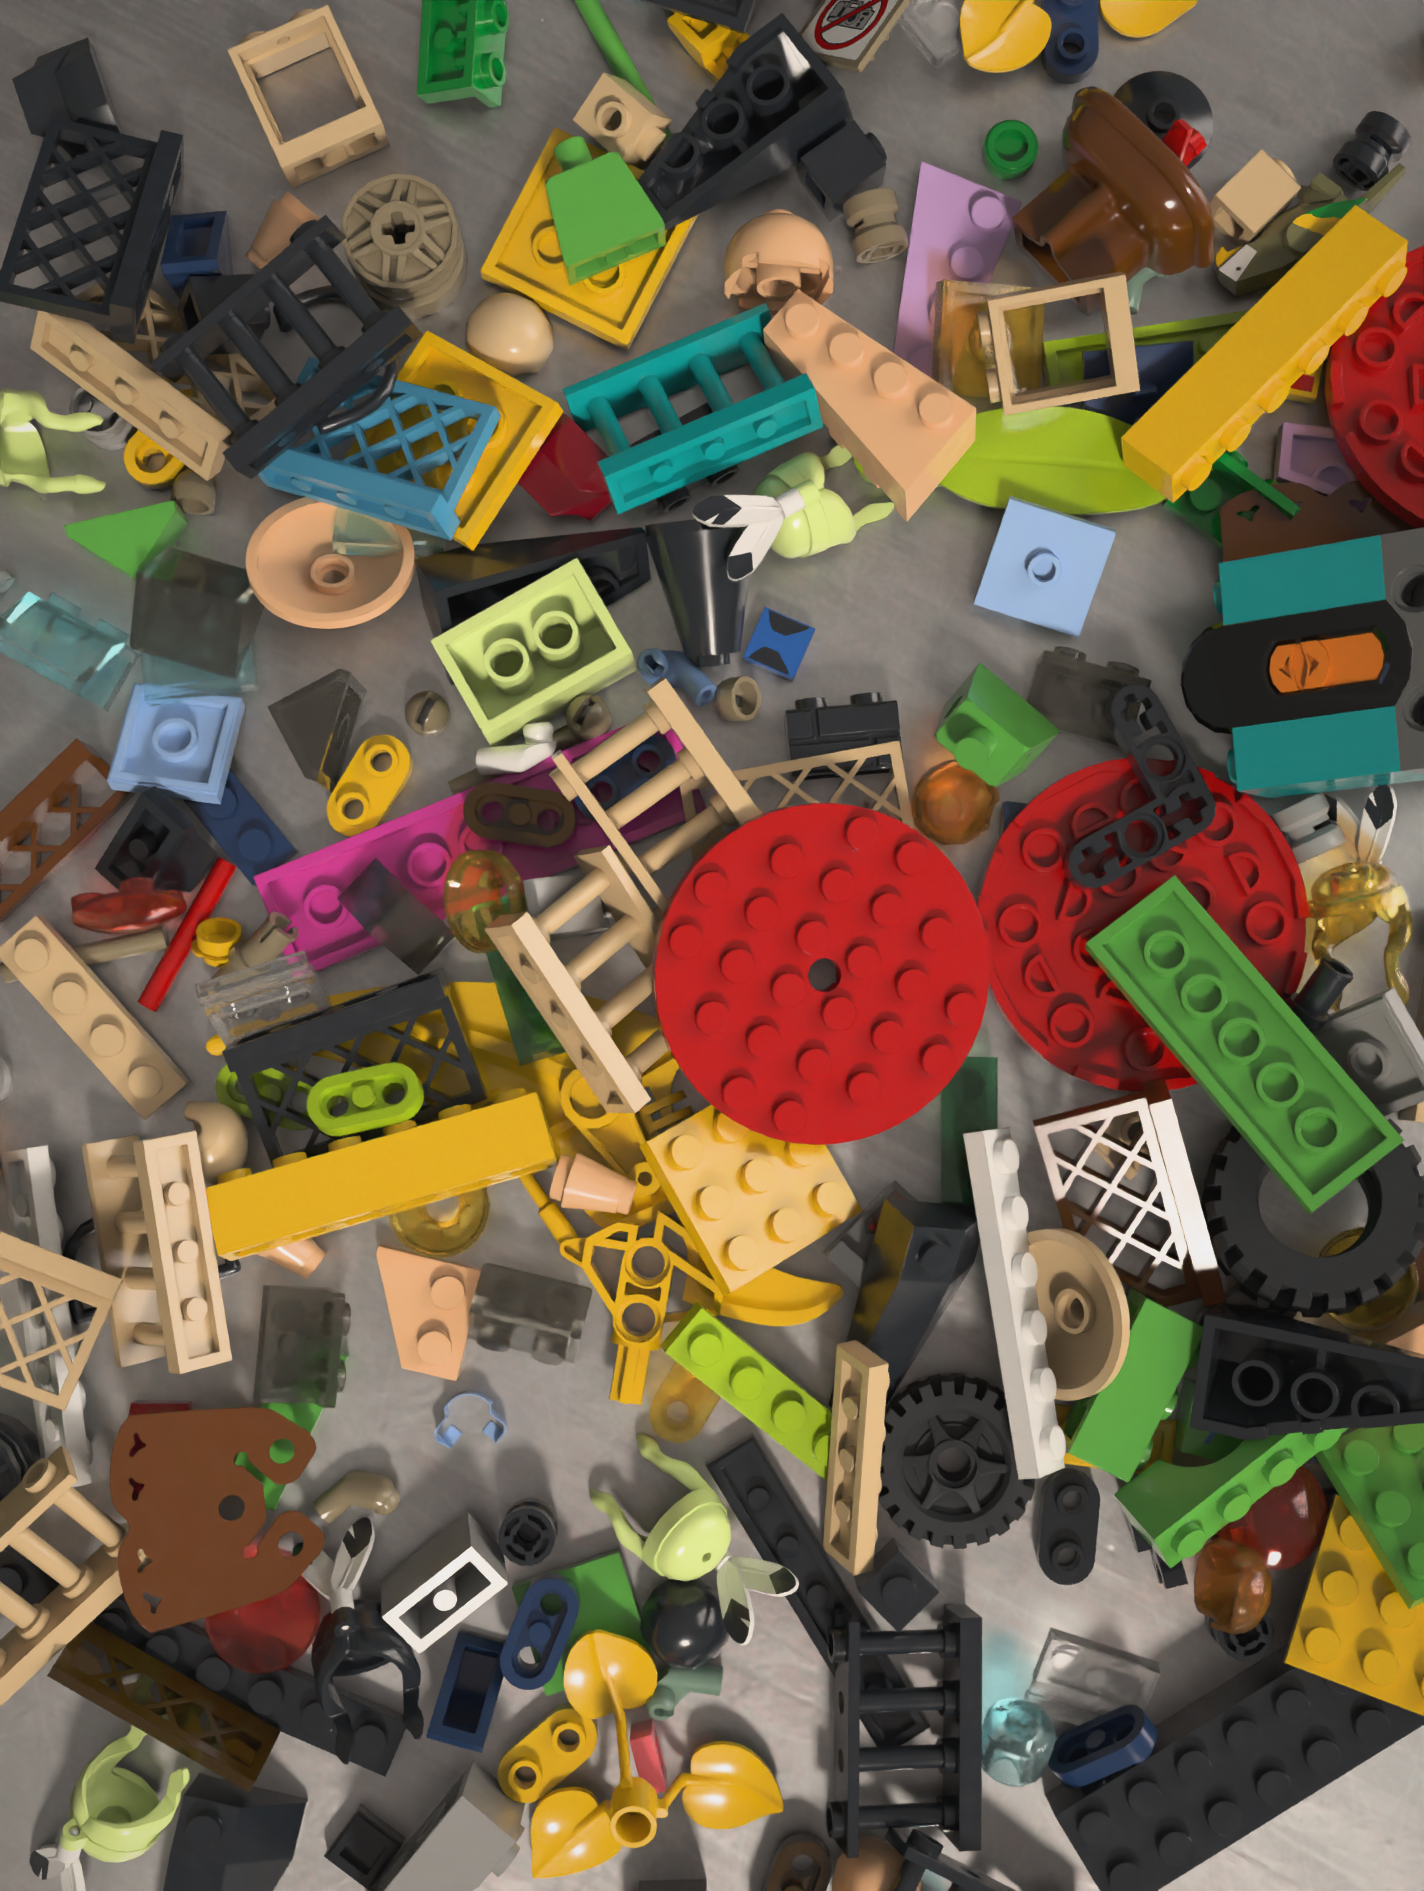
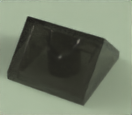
(194, 612)
(320, 725)

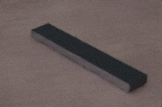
(787, 1539)

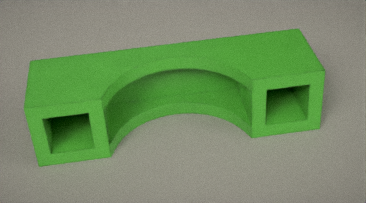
(1186, 1506)

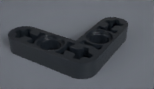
(1161, 791)

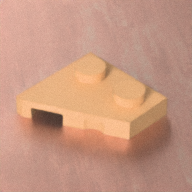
(428, 1309)

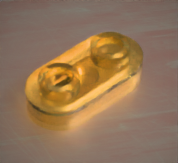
(686, 1388)

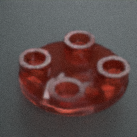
(128, 911)
(1284, 1522)
(269, 1631)

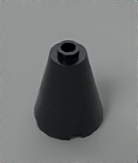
(695, 582)

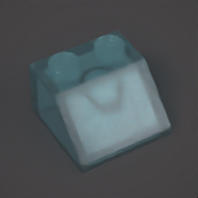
(66, 649)

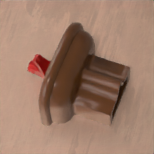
(1119, 201)

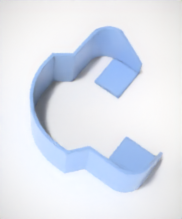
(491, 1430)

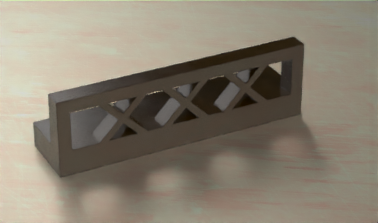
(165, 1704)

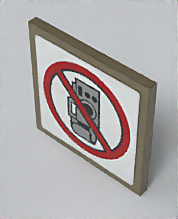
(851, 31)

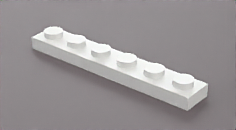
(33, 1218)
(1014, 1303)

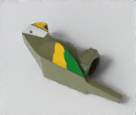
(1294, 233)

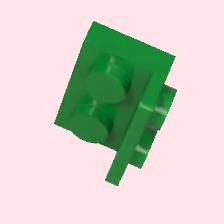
(462, 50)
(1225, 481)

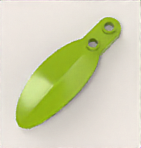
(1049, 458)

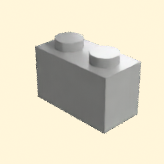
(443, 1583)

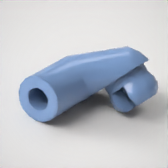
(679, 672)

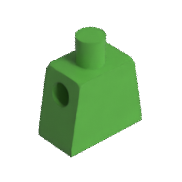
(599, 212)
(992, 728)

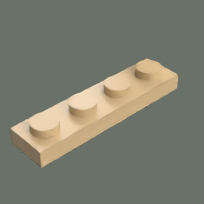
(92, 1016)
(855, 1456)

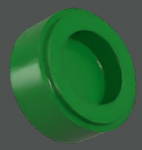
(1009, 149)

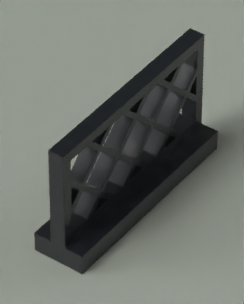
(137, 247)
(343, 1023)

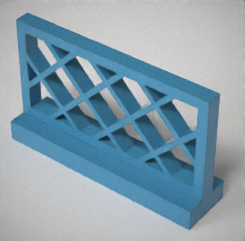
(389, 495)

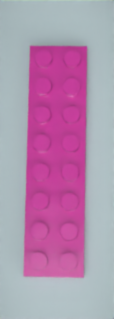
(425, 845)

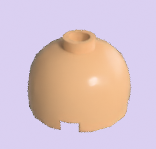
(776, 258)

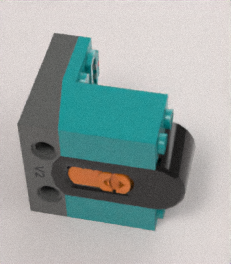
(1316, 666)

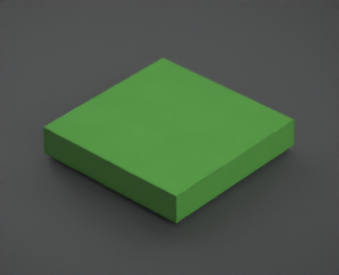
(605, 1604)

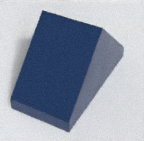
(196, 247)
(468, 1693)

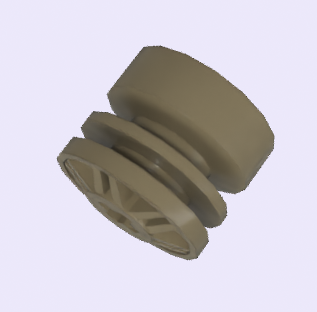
(414, 275)

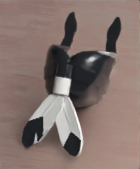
(355, 1636)

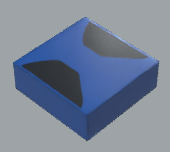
(778, 644)

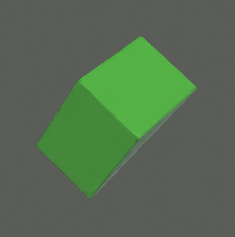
(130, 537)

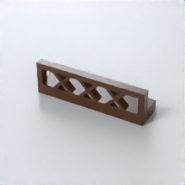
(41, 800)

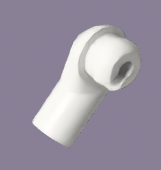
(521, 757)

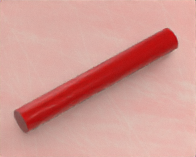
(180, 945)

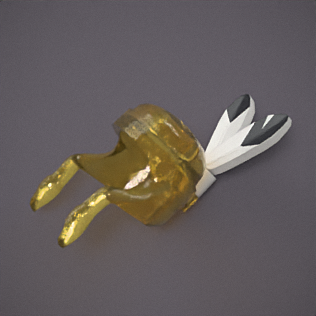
(1361, 890)

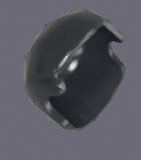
(684, 1623)

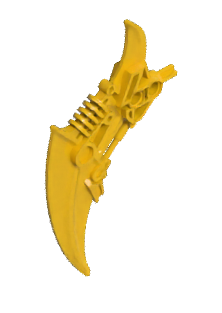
(611, 1139)

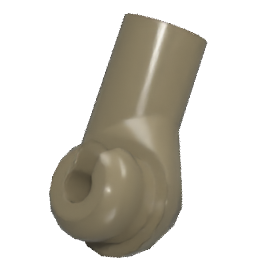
(360, 1490)

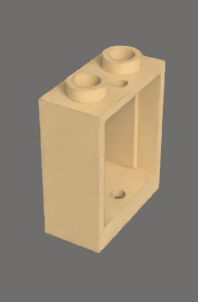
(332, 143)
(1118, 336)

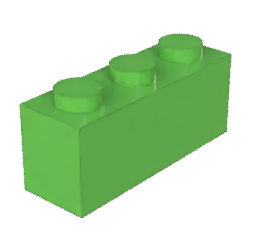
(1118, 1423)

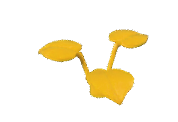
(1012, 33)
(575, 1832)

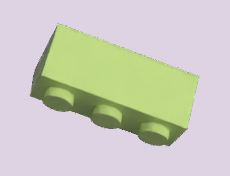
(534, 653)

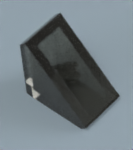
(396, 917)

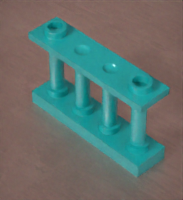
(704, 445)

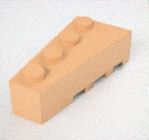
(873, 402)

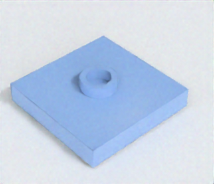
(1044, 566)
(177, 746)

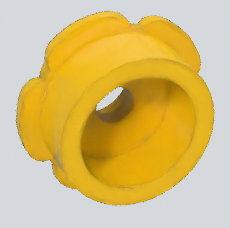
(215, 940)

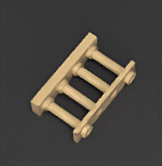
(695, 760)
(557, 986)
(161, 1244)
(83, 1587)

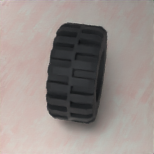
(1302, 1281)

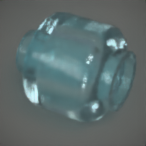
(1016, 1742)

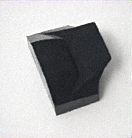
(67, 87)
(156, 845)

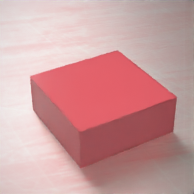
(648, 1754)

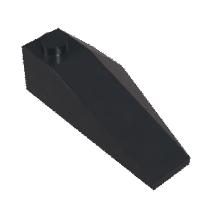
(750, 126)
(466, 581)
(911, 1278)
(1290, 1376)
(233, 1837)

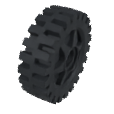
(944, 1504)

